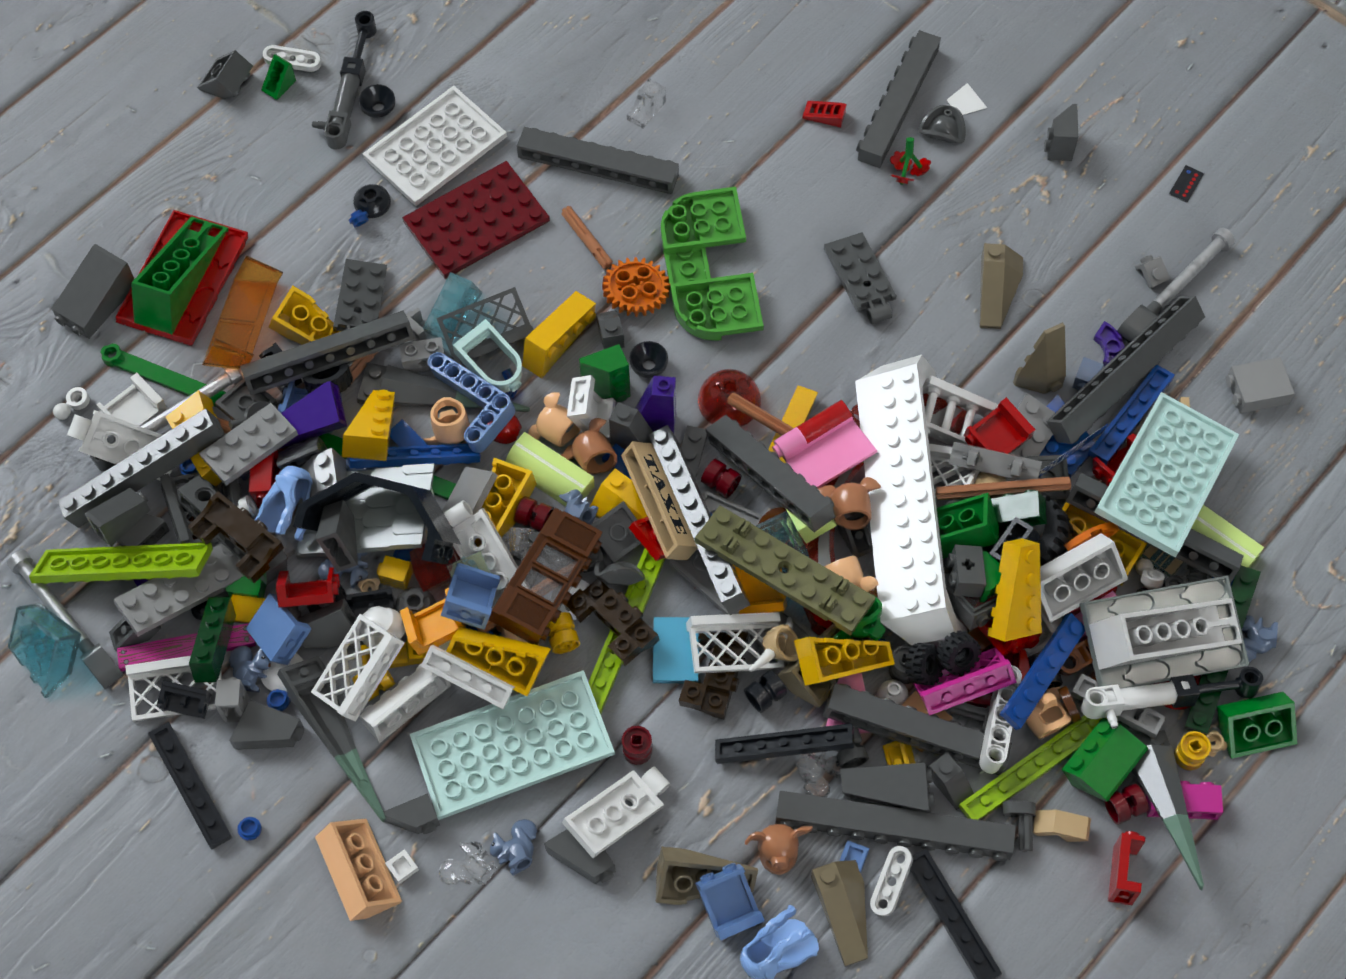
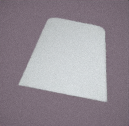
(966, 100)

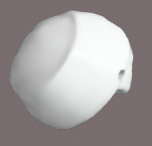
(385, 618)

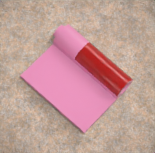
(825, 445)

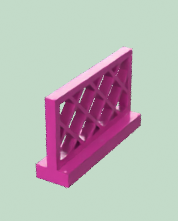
(972, 685)

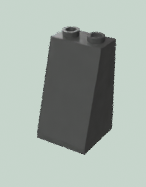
(93, 292)

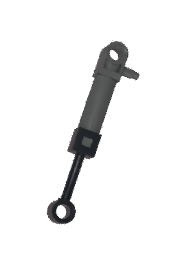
(352, 76)

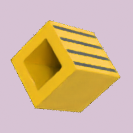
(395, 572)

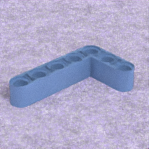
(481, 388)

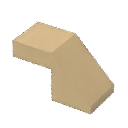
(1064, 824)

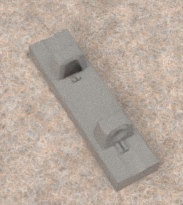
(994, 462)
(1145, 719)

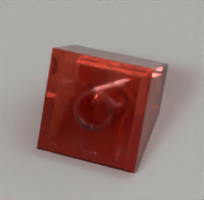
(430, 574)

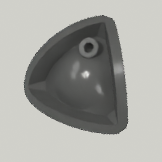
(944, 124)
(618, 573)

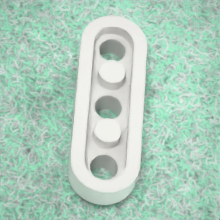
(302, 57)
(891, 869)

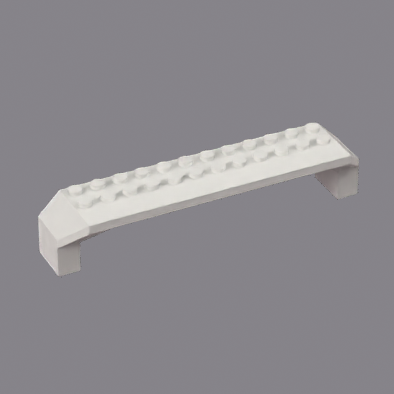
(904, 508)

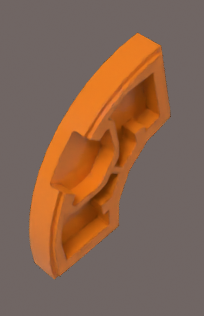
(1106, 529)

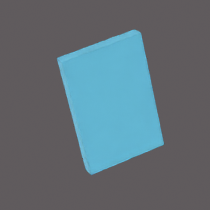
(673, 651)

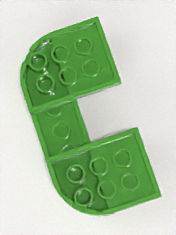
(702, 303)

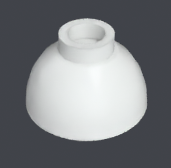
(893, 690)

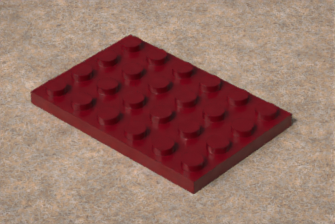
(475, 219)

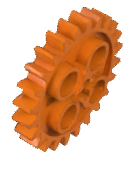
(636, 286)

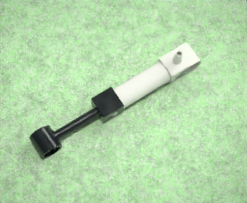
(1179, 691)

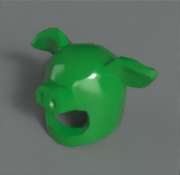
(869, 626)

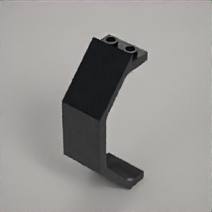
(440, 533)

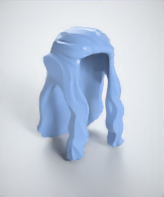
(280, 502)
(779, 948)

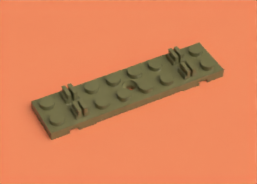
(806, 580)

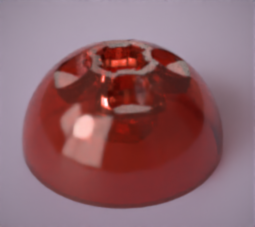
(713, 398)

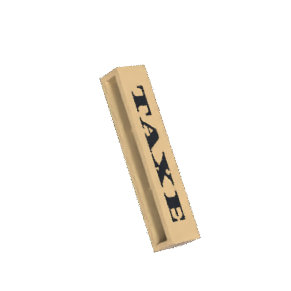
(659, 501)

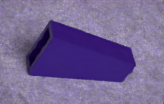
(659, 403)
(316, 413)

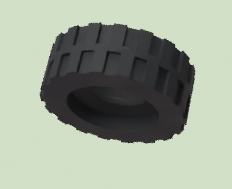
(339, 375)

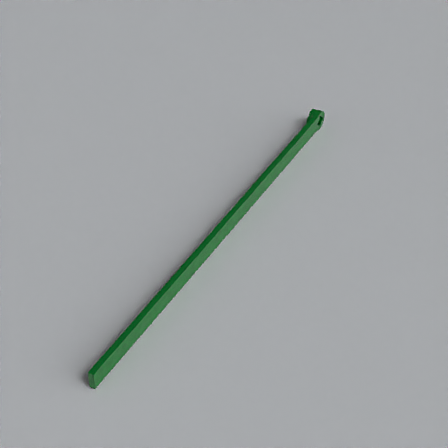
(187, 386)

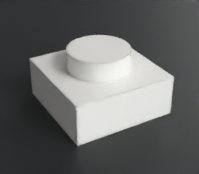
(402, 866)

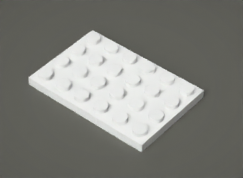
(434, 145)

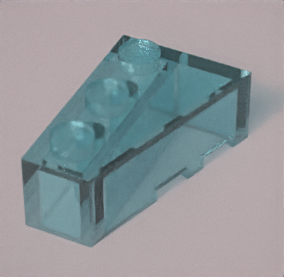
(454, 295)

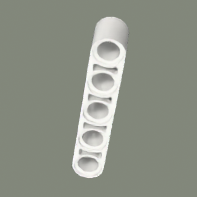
(998, 729)

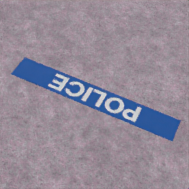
(1071, 451)

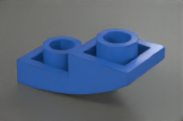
(404, 435)

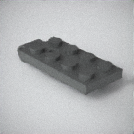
(859, 266)
(359, 290)

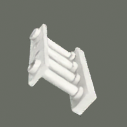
(954, 396)
(467, 676)

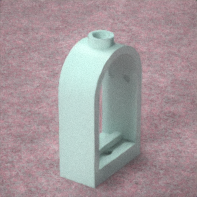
(475, 337)

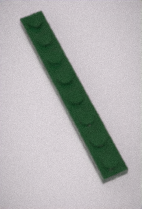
(1204, 709)

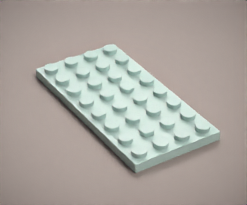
(1167, 474)
(511, 747)

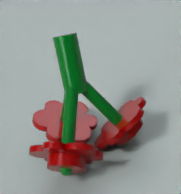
(903, 162)

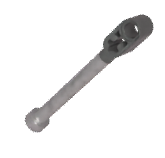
(1144, 316)
(231, 376)
(93, 656)

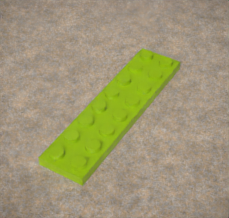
(121, 563)

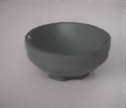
(402, 600)

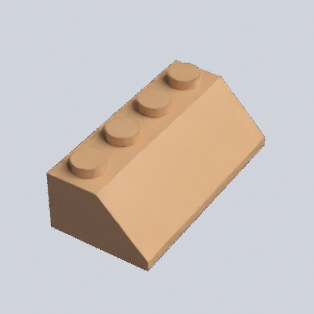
(357, 868)

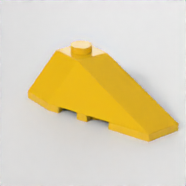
(301, 318)
(615, 490)

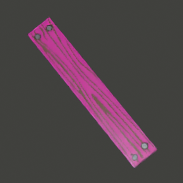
(176, 647)

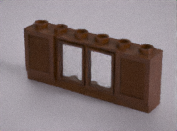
(546, 577)

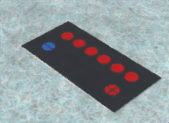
(1186, 183)

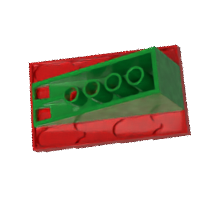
(182, 277)

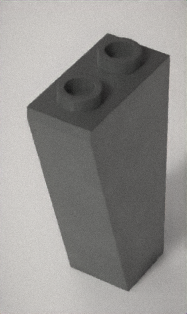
(891, 785)

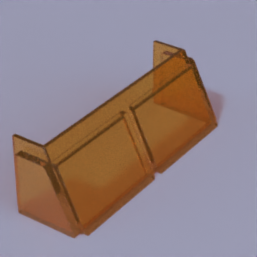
(242, 315)

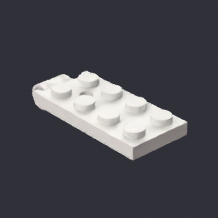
(95, 432)
(468, 529)
(608, 816)

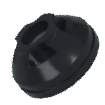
(377, 95)
(376, 206)
(645, 352)

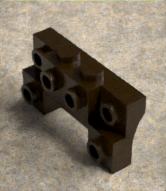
(240, 529)
(615, 612)
(717, 688)

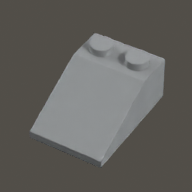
(325, 470)

